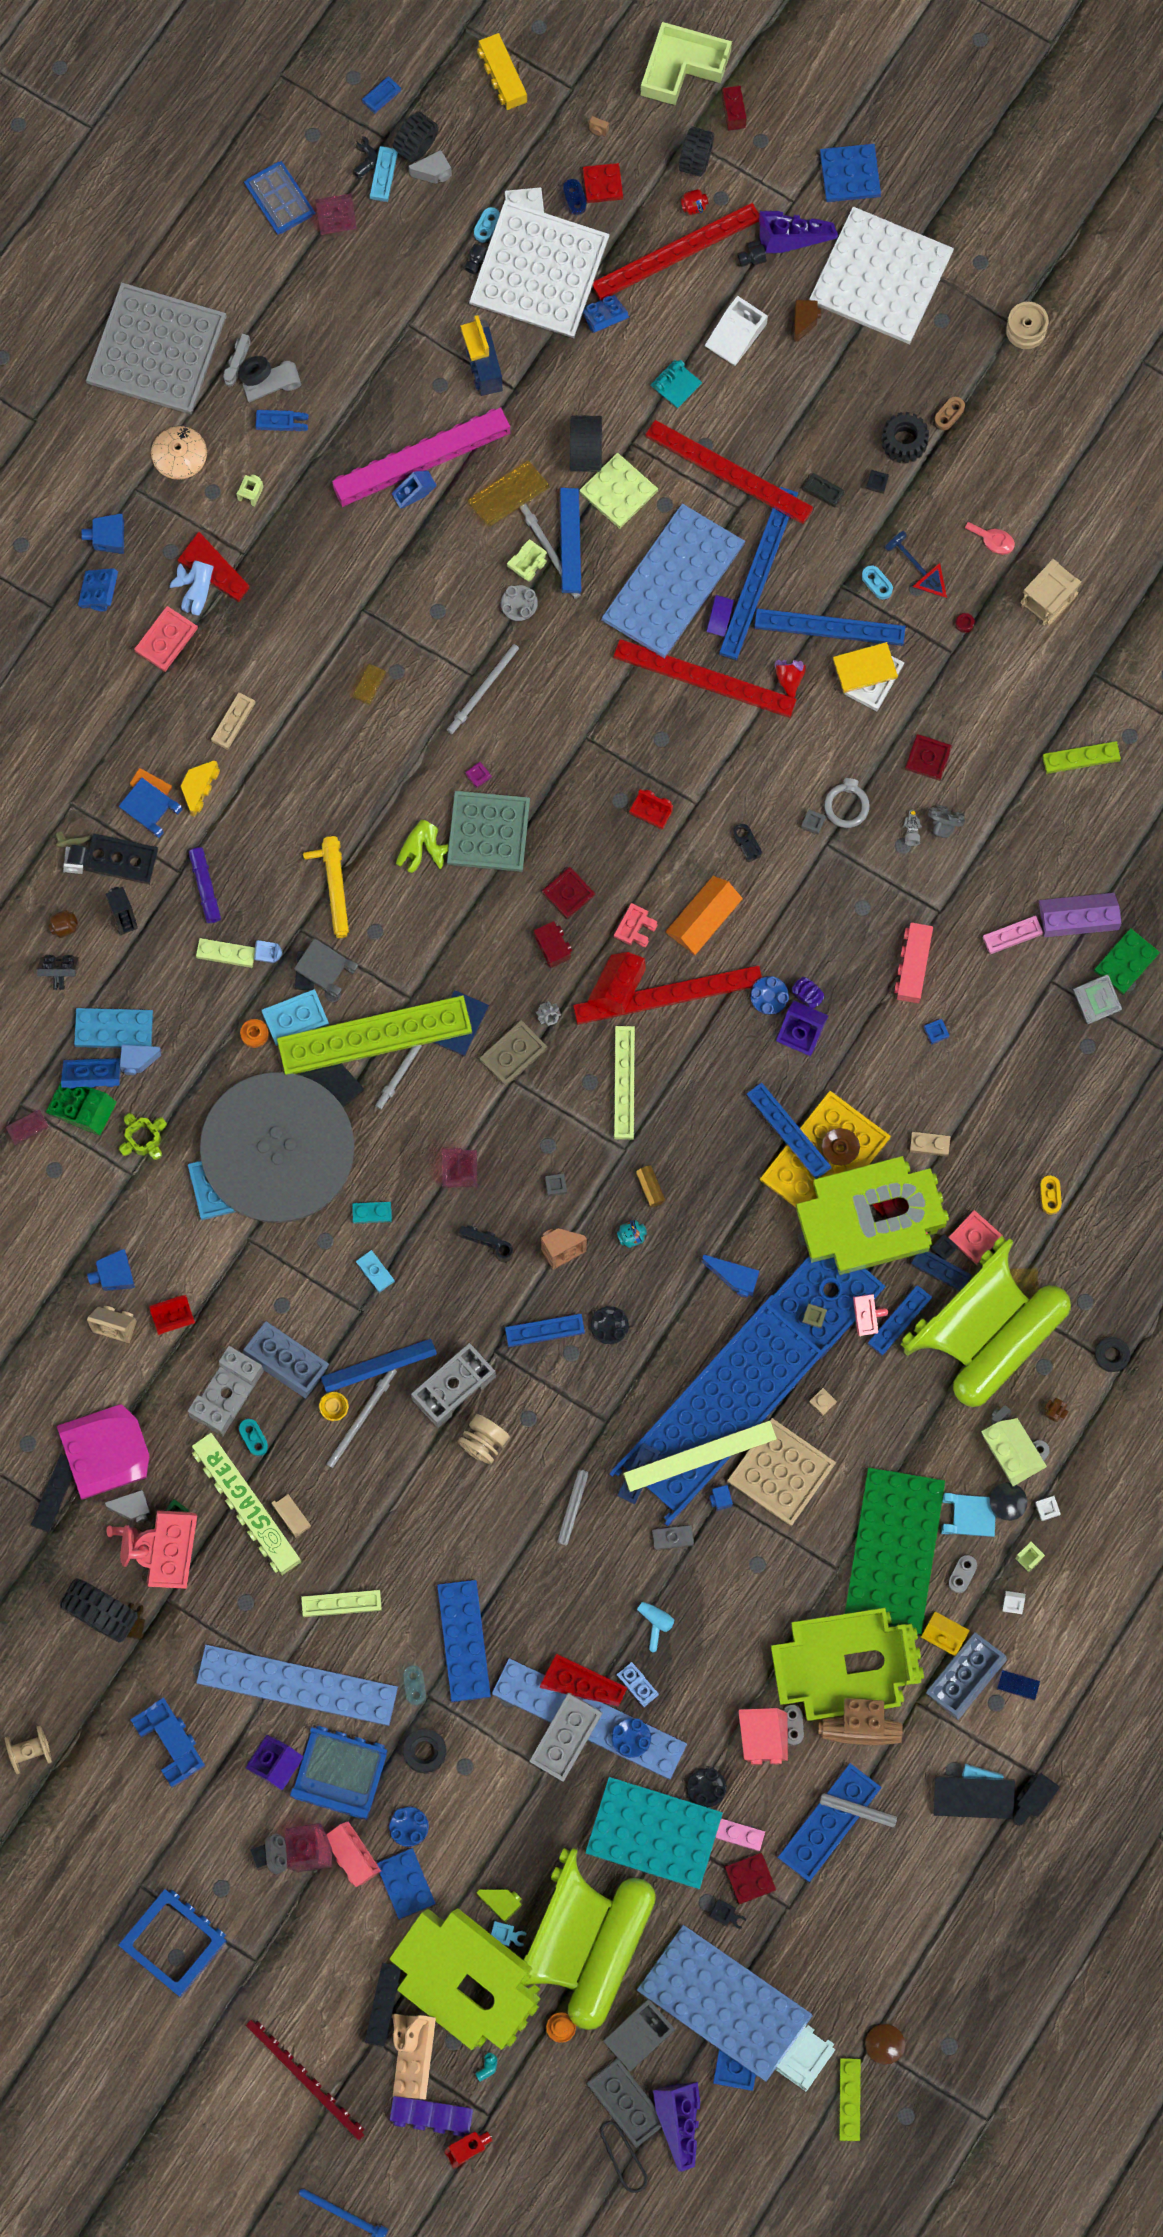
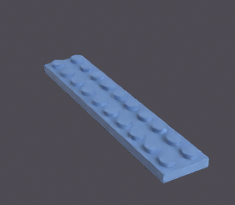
(297, 1685)
(521, 1688)

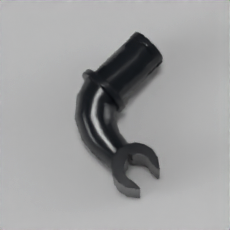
(369, 162)

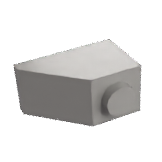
(432, 168)
(132, 1507)

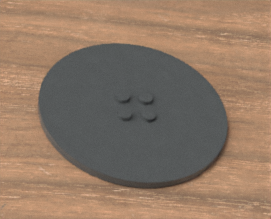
(277, 1147)

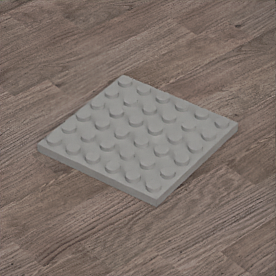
(156, 348)

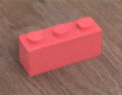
(352, 1854)

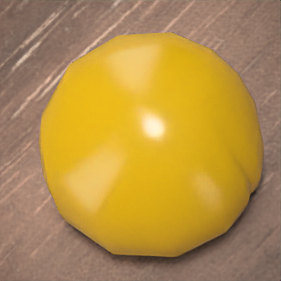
(333, 1406)

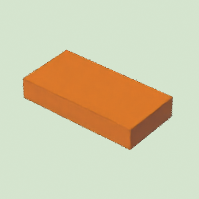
(156, 782)

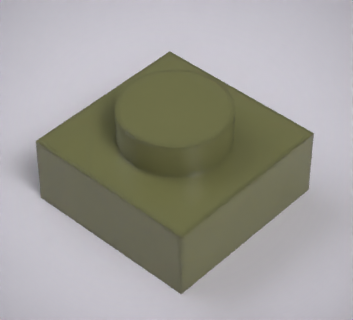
(814, 1316)

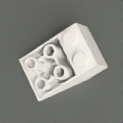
(736, 330)

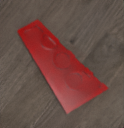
(223, 574)
(569, 1677)

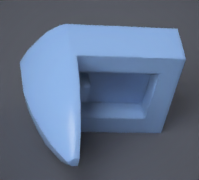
(267, 951)

